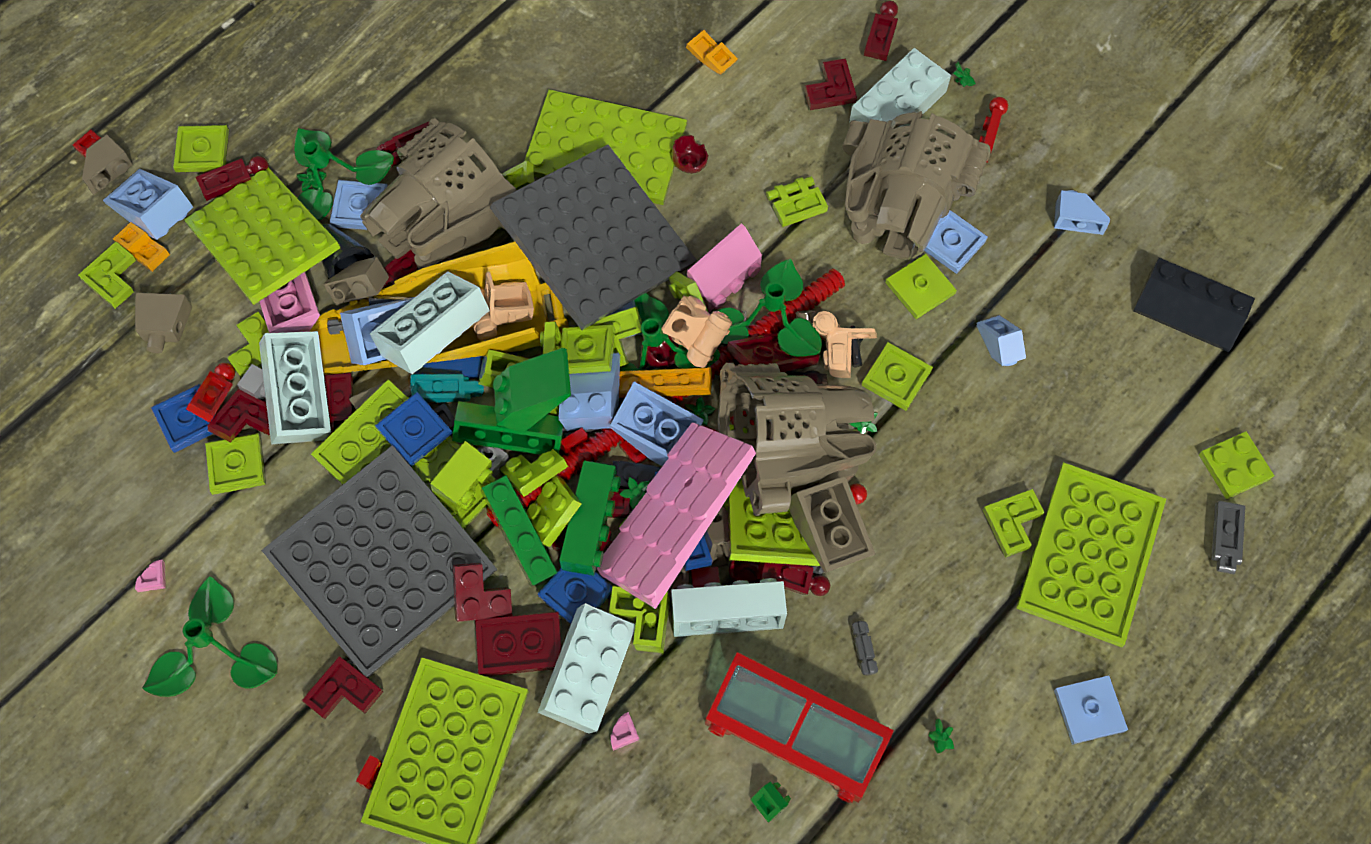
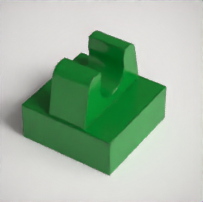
(770, 801)

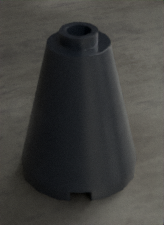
(349, 252)

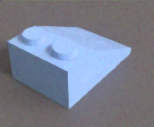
(149, 203)
(360, 323)
(592, 399)
(651, 422)

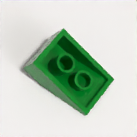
(531, 390)

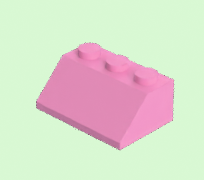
(726, 267)
(291, 307)

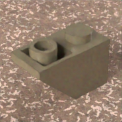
(103, 164)
(357, 281)

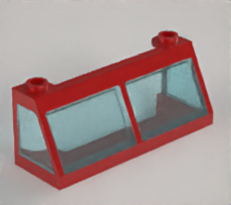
(799, 726)

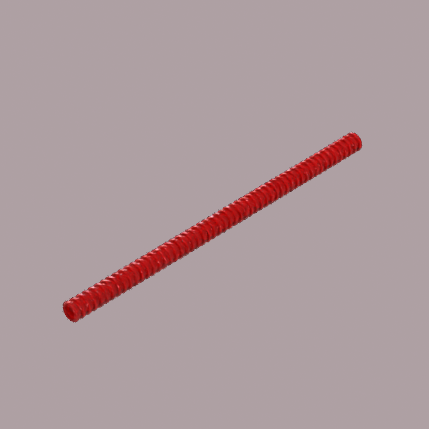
(772, 323)

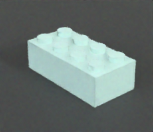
(907, 88)
(430, 322)
(294, 387)
(728, 607)
(587, 668)

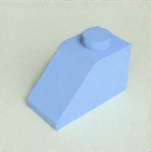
(1079, 213)
(1002, 340)

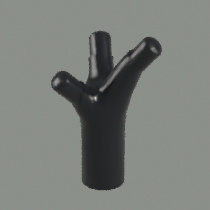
(855, 351)

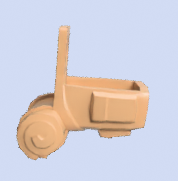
(507, 304)
(697, 329)
(838, 343)

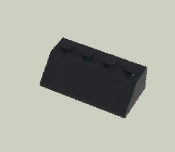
(1194, 304)

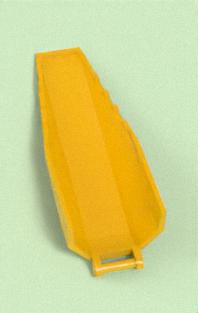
(505, 264)

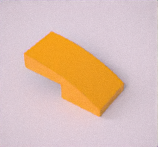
(711, 54)
(141, 246)

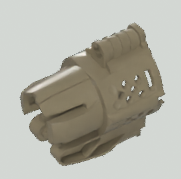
(900, 186)
(426, 212)
(805, 434)

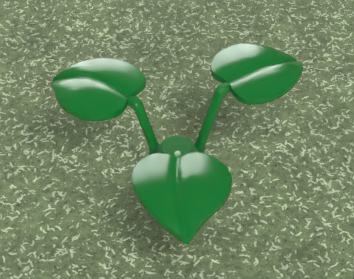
(313, 151)
(779, 285)
(653, 317)
(210, 604)

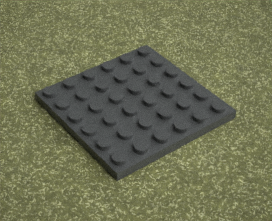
(593, 235)
(376, 560)

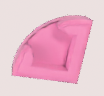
(152, 578)
(623, 732)

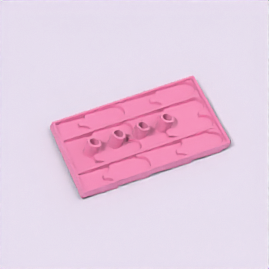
(675, 512)

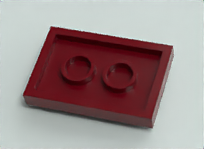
(766, 350)
(518, 643)

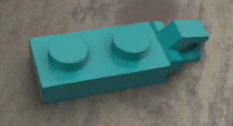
(445, 387)

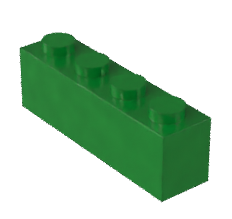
(479, 427)
(588, 525)
(518, 531)

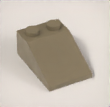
(831, 524)

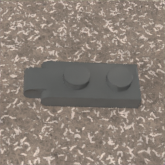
(1228, 536)

